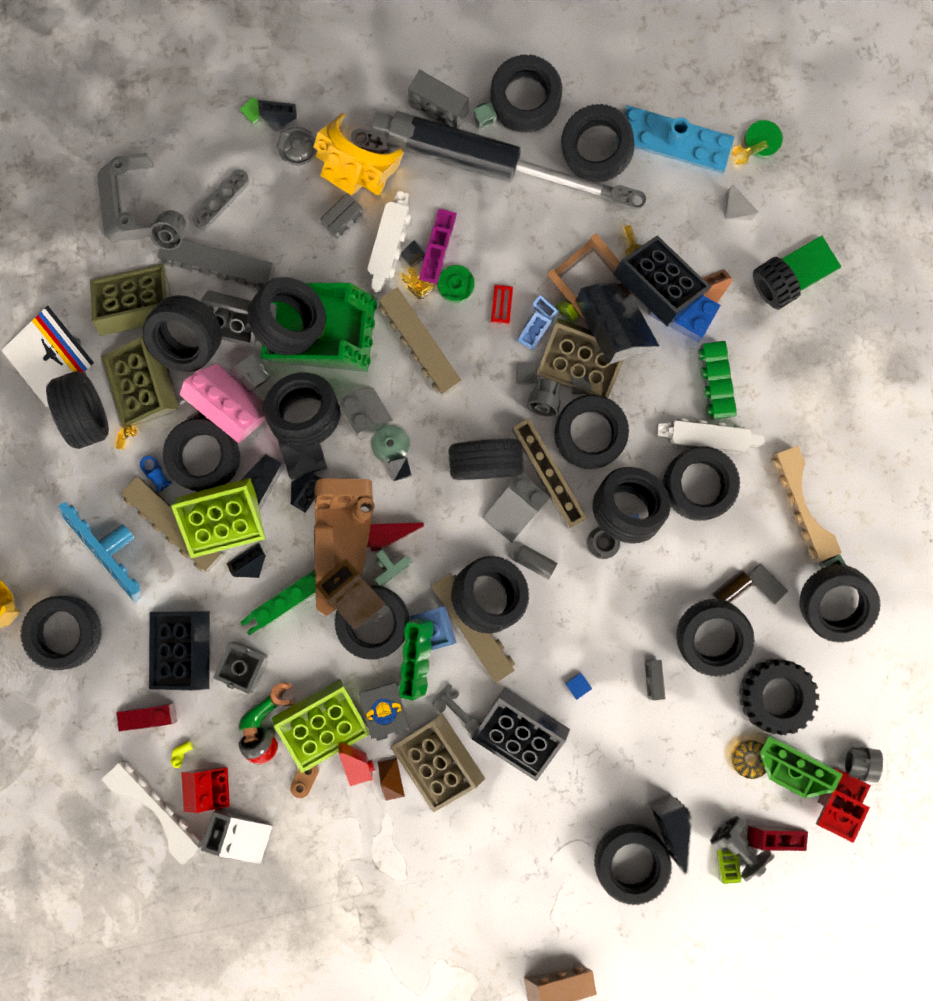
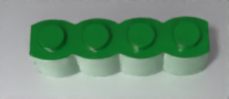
(718, 380)
(416, 662)

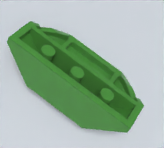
(797, 769)

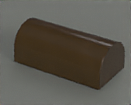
(734, 587)

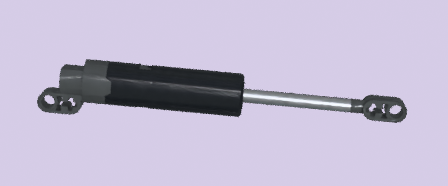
(472, 153)

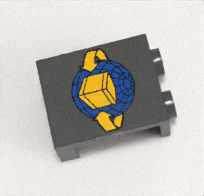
(384, 711)

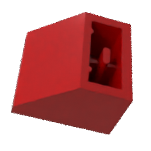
(205, 789)

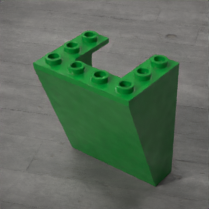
(346, 334)

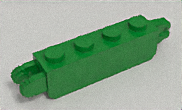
(282, 603)

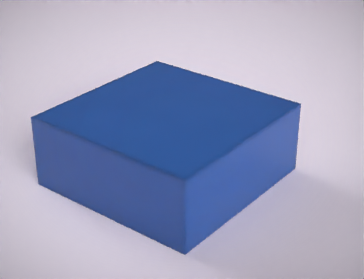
(578, 686)

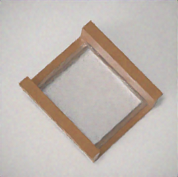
(586, 267)

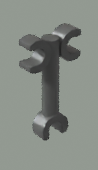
(446, 699)

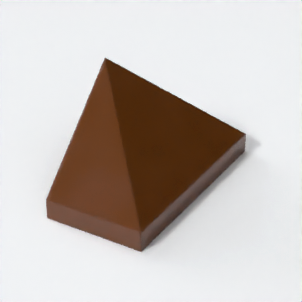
(390, 779)

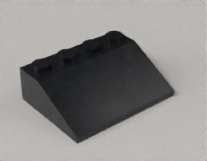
(661, 280)
(615, 321)
(179, 650)
(521, 734)
(675, 828)

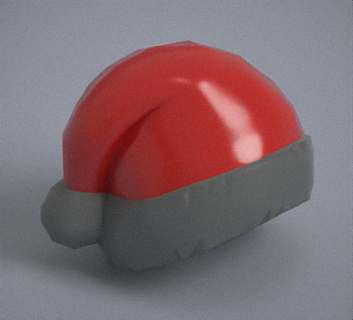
(262, 750)

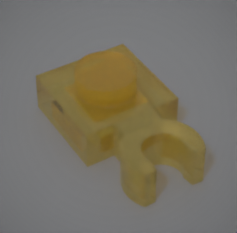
(417, 287)

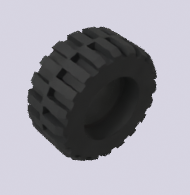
(804, 701)

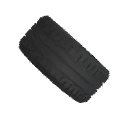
(526, 67)
(590, 117)
(298, 296)
(167, 348)
(294, 388)
(601, 406)
(77, 410)
(175, 446)
(485, 459)
(724, 468)
(645, 487)
(511, 580)
(852, 626)
(33, 629)
(379, 650)
(730, 660)
(651, 886)

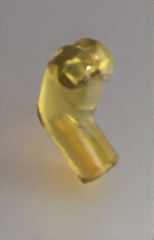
(123, 434)

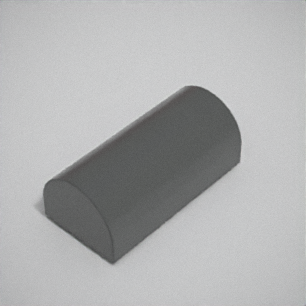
(536, 562)
(654, 680)

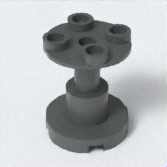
(732, 838)

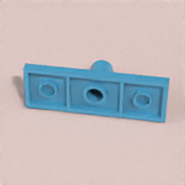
(679, 139)
(104, 548)

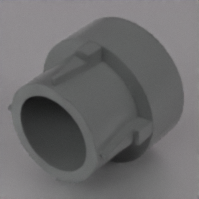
(168, 230)
(251, 372)
(544, 398)
(598, 552)
(864, 764)

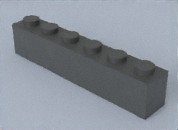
(220, 263)

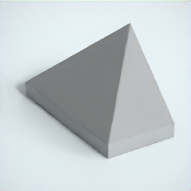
(738, 206)

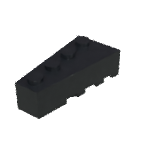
(264, 476)

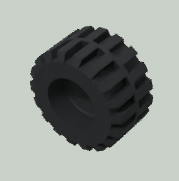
(776, 283)

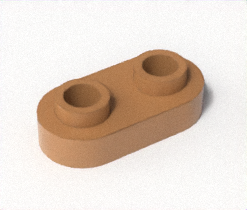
(305, 780)

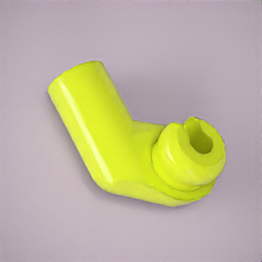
(179, 752)

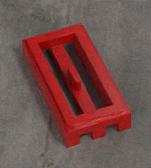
(500, 320)

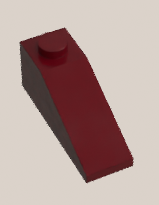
(387, 534)
(146, 717)
(776, 839)

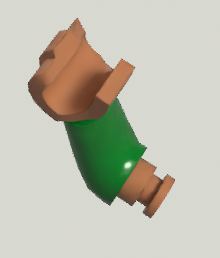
(253, 717)

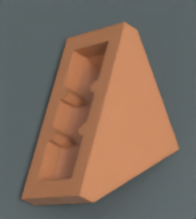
(719, 282)

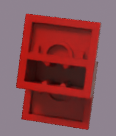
(844, 808)

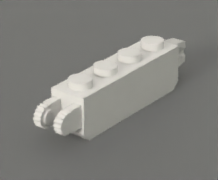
(388, 241)
(725, 439)

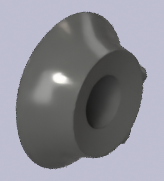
(296, 146)

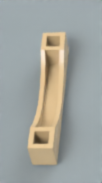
(820, 541)

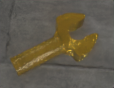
(748, 152)
(631, 239)

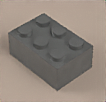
(438, 100)
(231, 316)

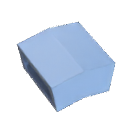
(548, 304)

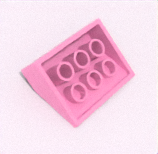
(224, 401)

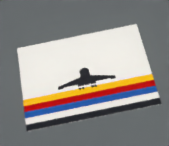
(45, 352)

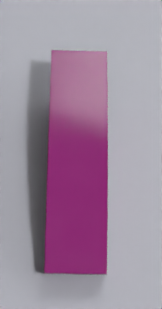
(437, 246)

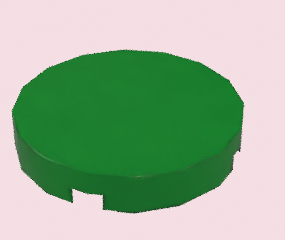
(762, 131)
(456, 283)

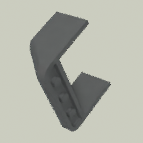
(117, 224)

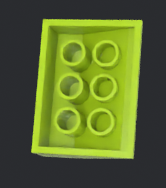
(219, 518)
(318, 724)

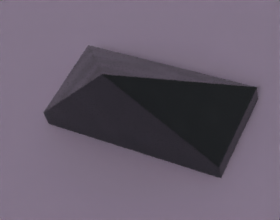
(277, 113)
(303, 491)
(248, 563)

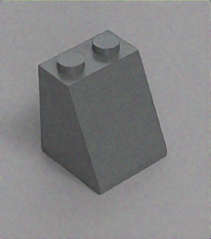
(365, 411)

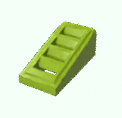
(736, 869)

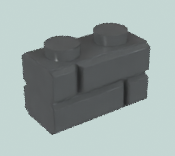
(342, 216)

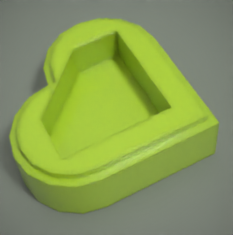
(567, 311)

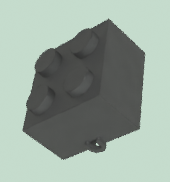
(240, 667)

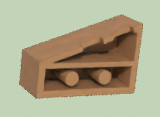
(561, 985)

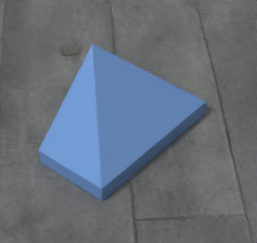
(534, 329)

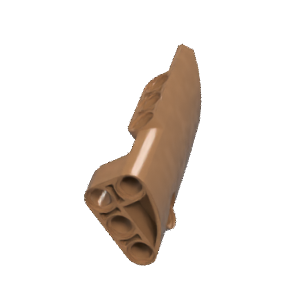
(340, 528)

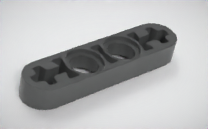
(218, 197)

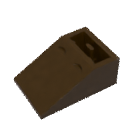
(350, 594)

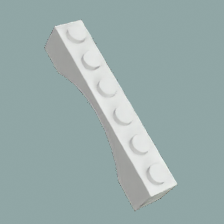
(126, 782)

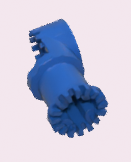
(155, 474)

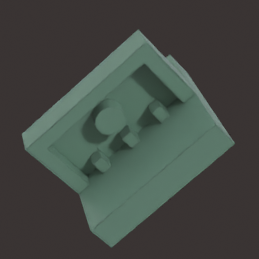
(392, 569)

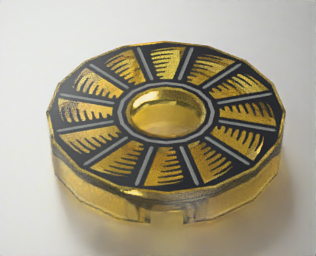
(739, 762)

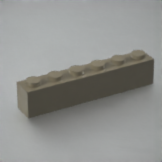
(420, 342)
(548, 473)
(161, 514)
(483, 644)

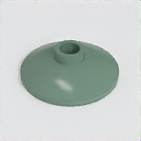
(397, 451)

